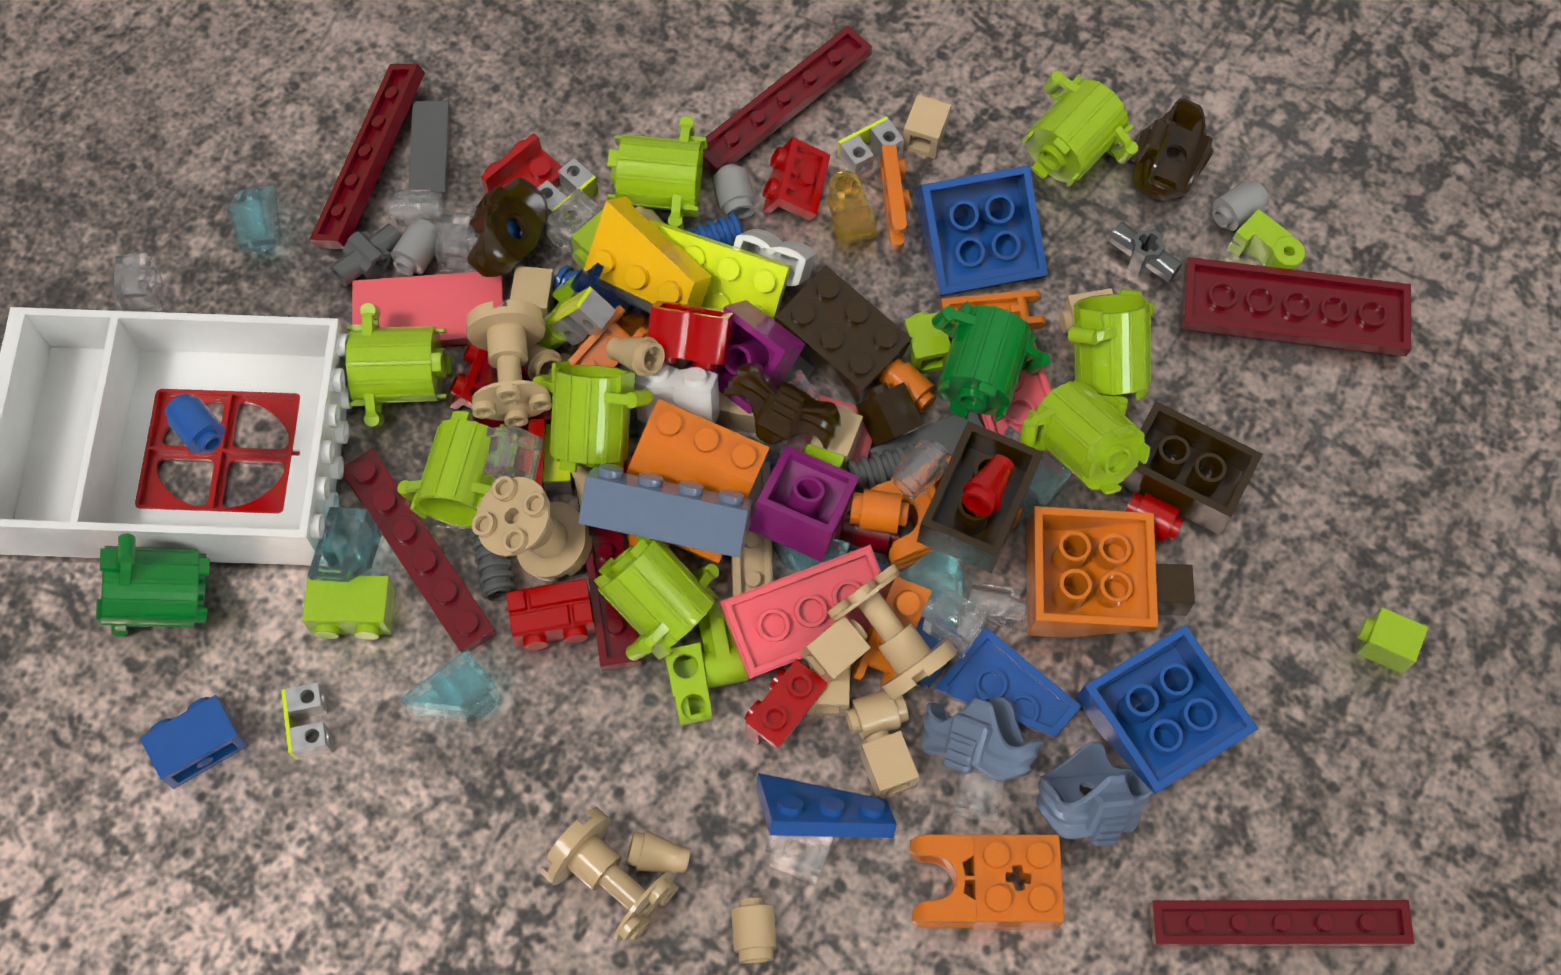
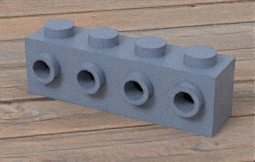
(665, 510)

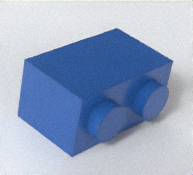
(193, 741)

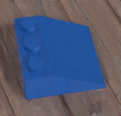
(982, 229)
(1166, 710)

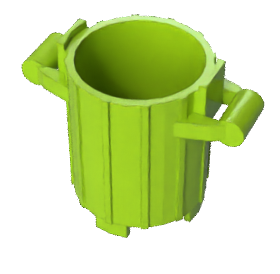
(1078, 129)
(660, 171)
(1113, 343)
(393, 364)
(591, 413)
(1087, 435)
(453, 473)
(656, 595)

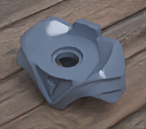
(980, 737)
(1104, 812)

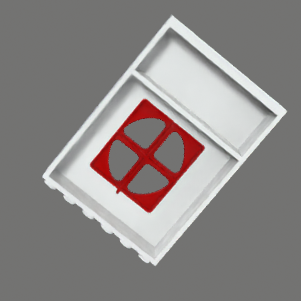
(91, 423)

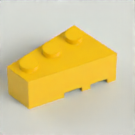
(644, 259)

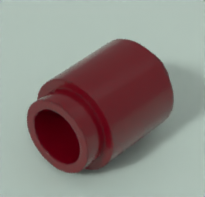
(861, 538)

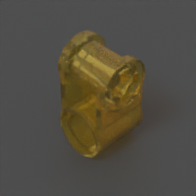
(850, 211)

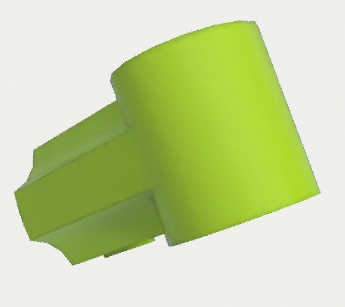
(720, 655)

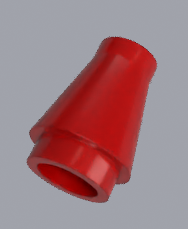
(987, 488)

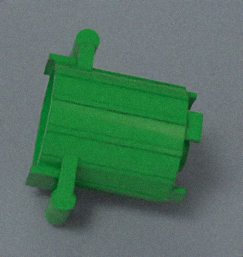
(985, 358)
(150, 586)

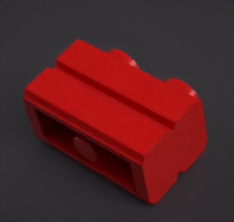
(551, 614)

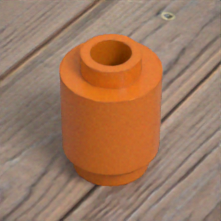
(918, 385)
(879, 511)

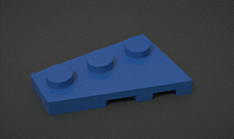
(997, 670)
(821, 811)

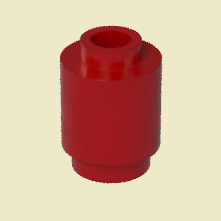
(1165, 515)

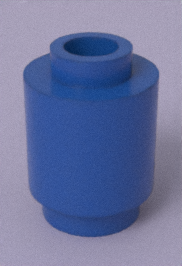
(194, 423)

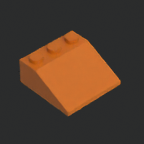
(699, 451)
(1090, 572)

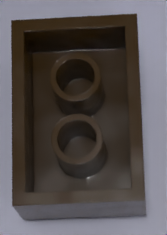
(843, 334)
(1193, 467)
(953, 527)

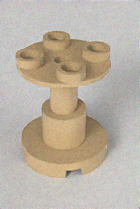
(506, 336)
(541, 533)
(902, 645)
(597, 865)

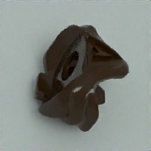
(1181, 129)
(496, 249)
(782, 408)

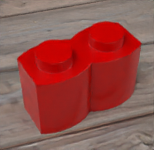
(691, 333)

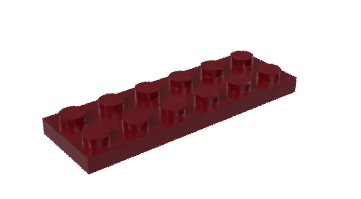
(1297, 306)

